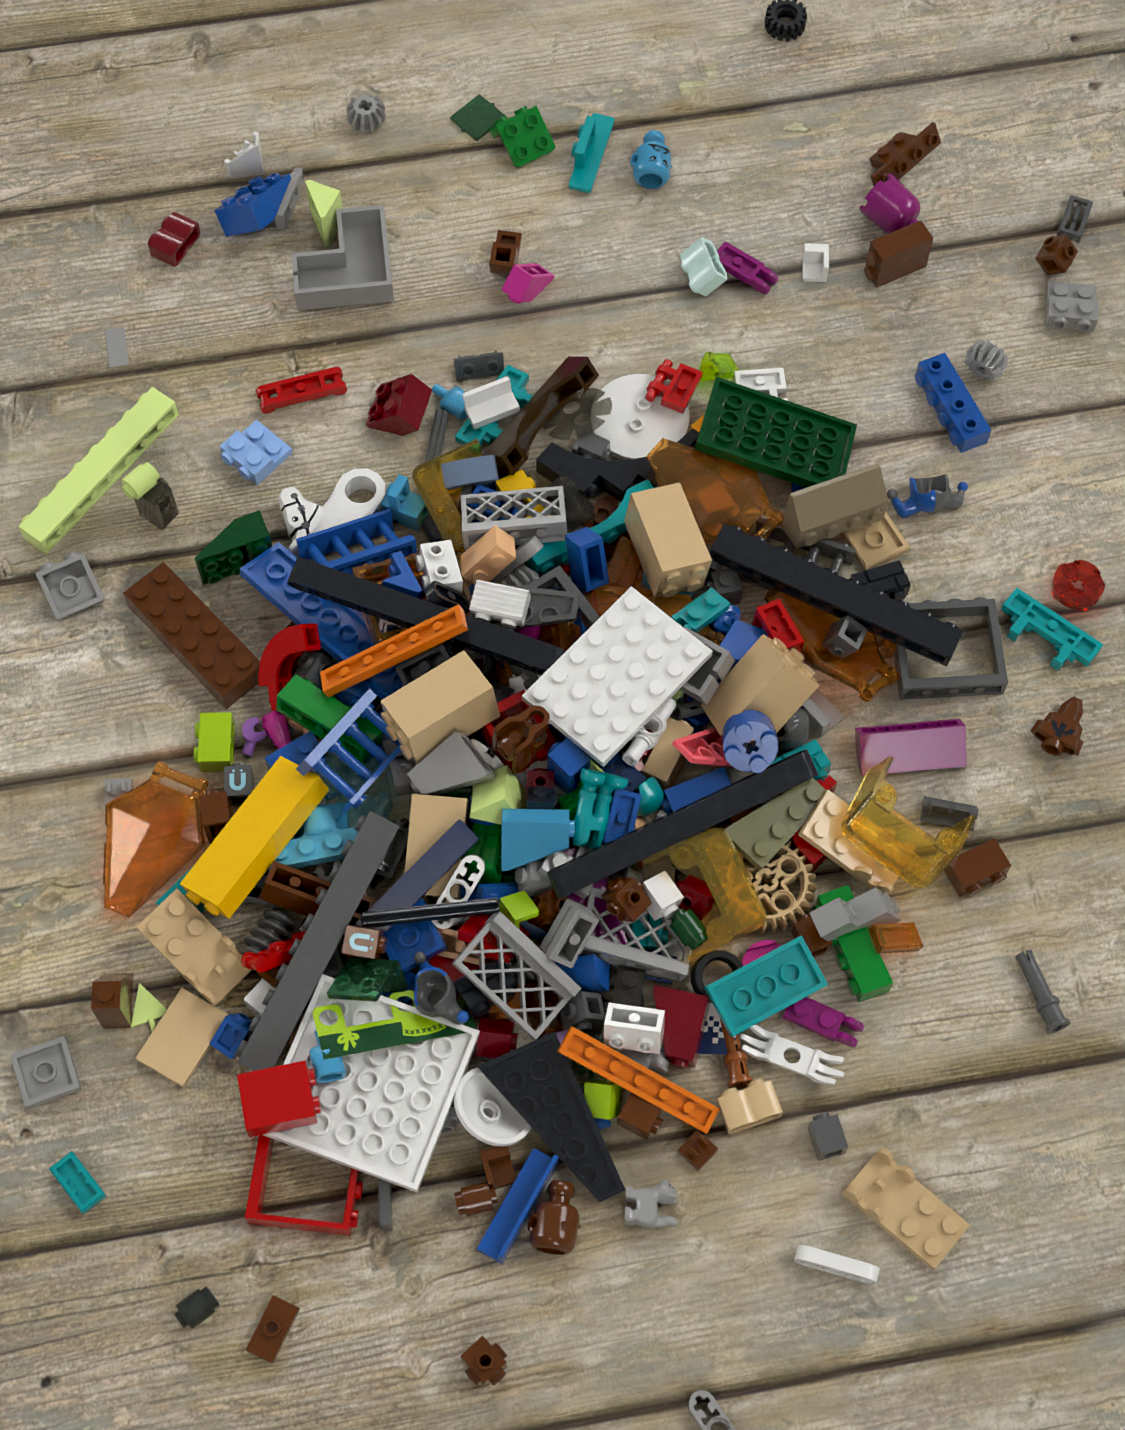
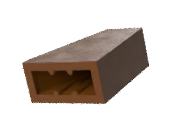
(113, 1000)

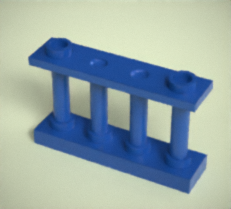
(352, 533)
(333, 745)

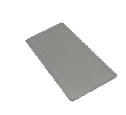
(116, 347)

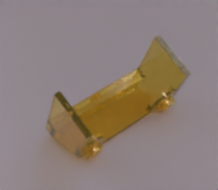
(437, 498)
(895, 839)
(728, 883)

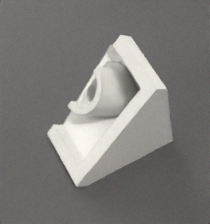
(248, 160)

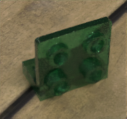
(367, 979)

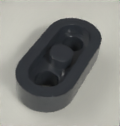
(446, 596)

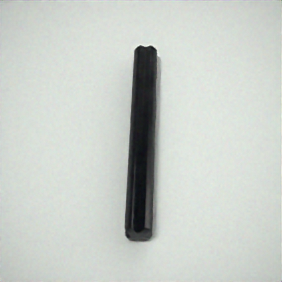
(430, 912)

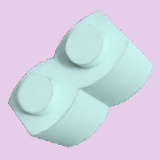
(703, 267)

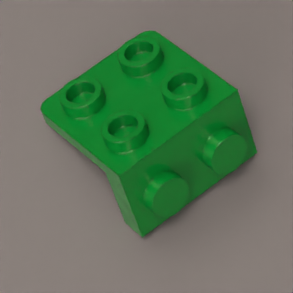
(524, 135)

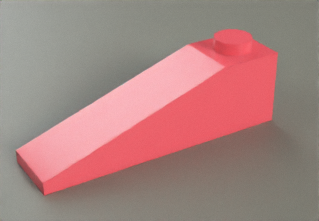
(703, 748)

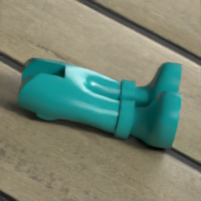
(594, 806)

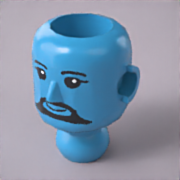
(652, 161)

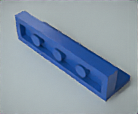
(518, 1205)

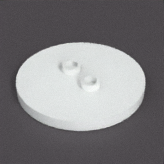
(634, 422)

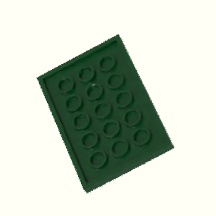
(774, 435)

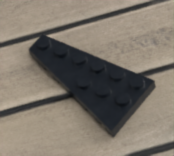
(550, 1100)

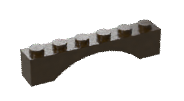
(565, 384)

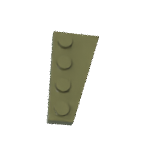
(773, 824)

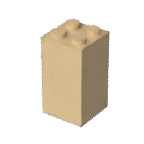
(667, 540)
(765, 681)
(437, 705)
(428, 822)

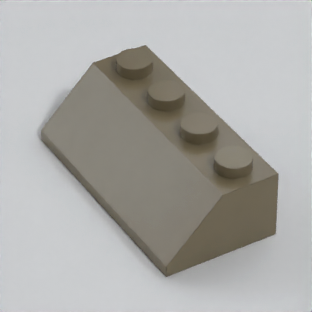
(835, 506)

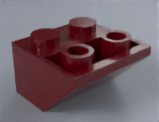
(399, 405)

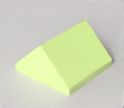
(323, 205)
(497, 794)

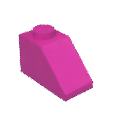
(526, 282)

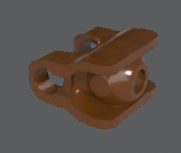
(517, 737)

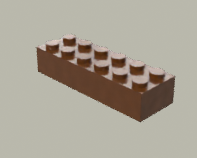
(194, 635)

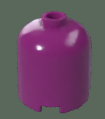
(891, 205)

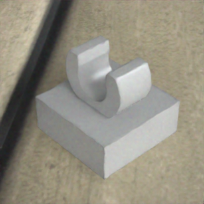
(117, 787)

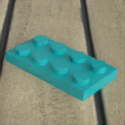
(766, 986)

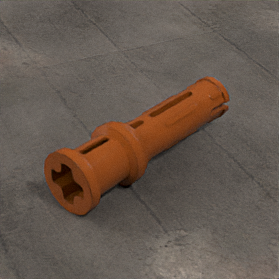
(735, 1061)

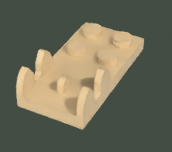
(825, 834)
(194, 947)
(906, 1208)

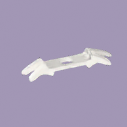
(808, 1061)

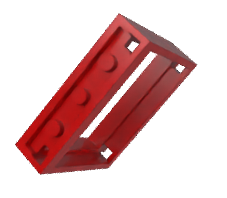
(257, 1193)

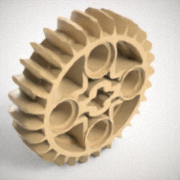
(775, 876)

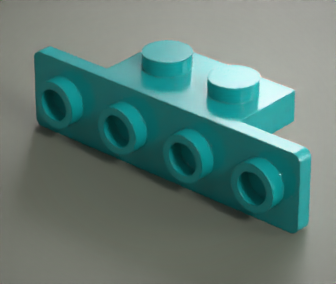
(589, 151)

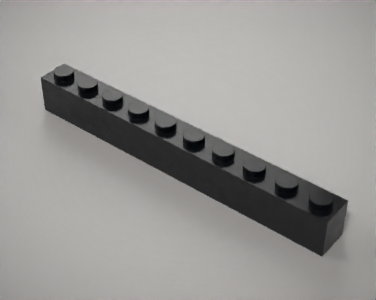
(835, 594)

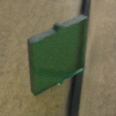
(476, 117)

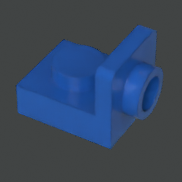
(231, 1033)

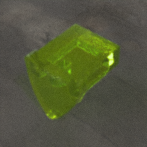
(717, 365)

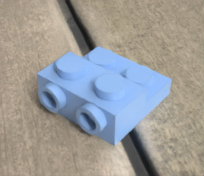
(255, 452)

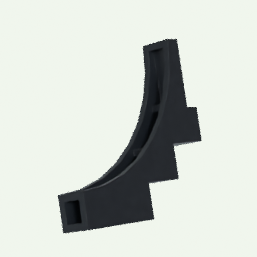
(597, 474)

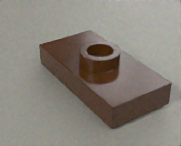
(272, 1329)

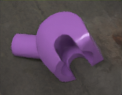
(250, 736)

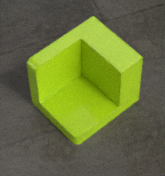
(518, 907)
(603, 1098)

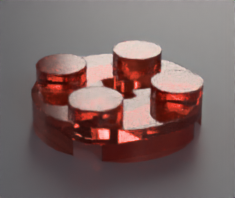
(1075, 598)

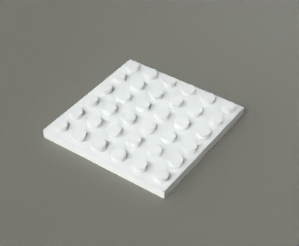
(390, 1101)

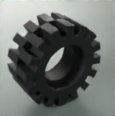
(781, 28)

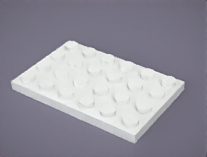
(617, 675)

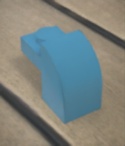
(405, 505)

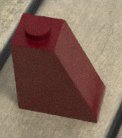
(683, 1024)

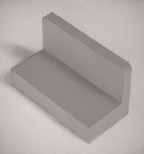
(821, 713)

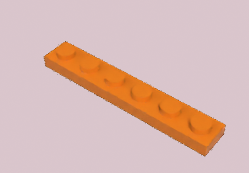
(393, 650)
(638, 1080)

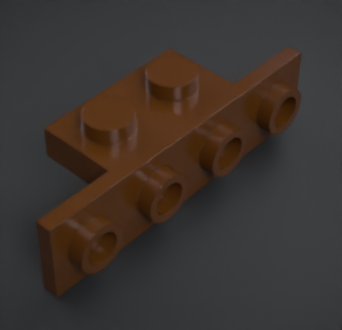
(903, 153)

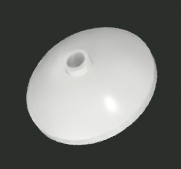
(478, 1096)

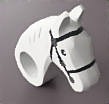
(306, 518)

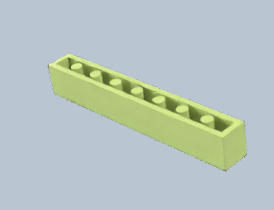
(98, 470)

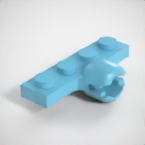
(319, 843)

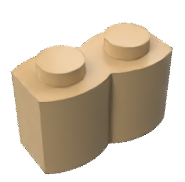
(749, 1106)

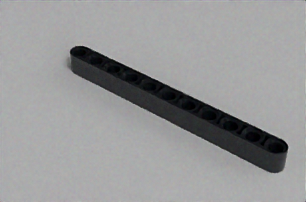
(410, 611)
(681, 824)

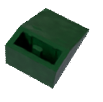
(233, 548)

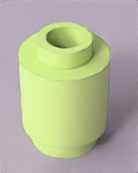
(139, 481)

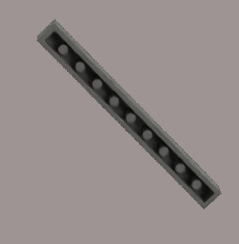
(318, 943)

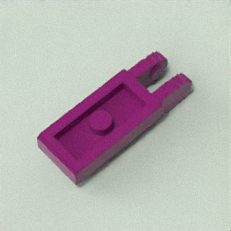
(746, 268)
(822, 1020)

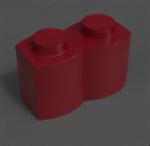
(174, 239)

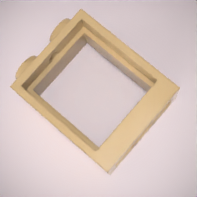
(665, 759)

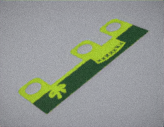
(400, 1030)

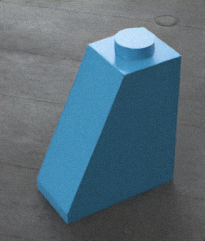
(533, 835)

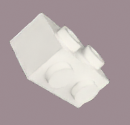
(439, 564)
(634, 1028)

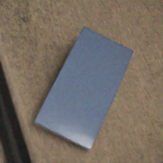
(469, 472)

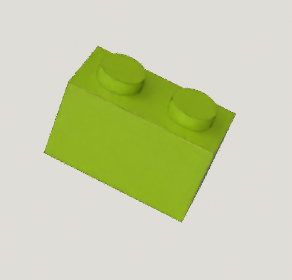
(215, 742)

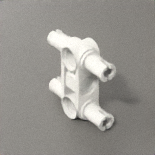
(645, 740)

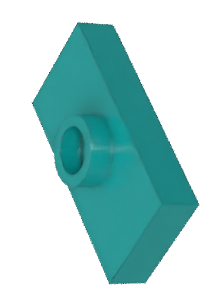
(77, 1182)

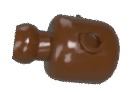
(555, 1221)

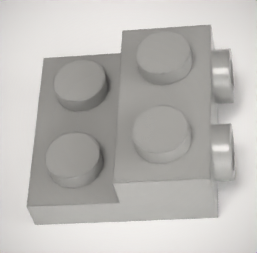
(1071, 306)
(69, 585)

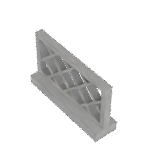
(542, 526)
(625, 955)
(536, 962)

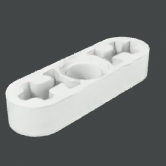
(462, 869)
(837, 1264)

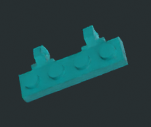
(491, 431)
(1068, 639)

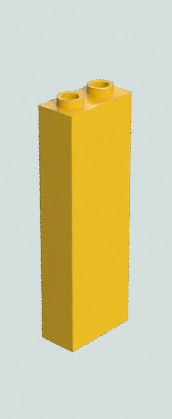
(253, 838)

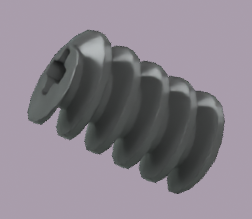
(268, 931)

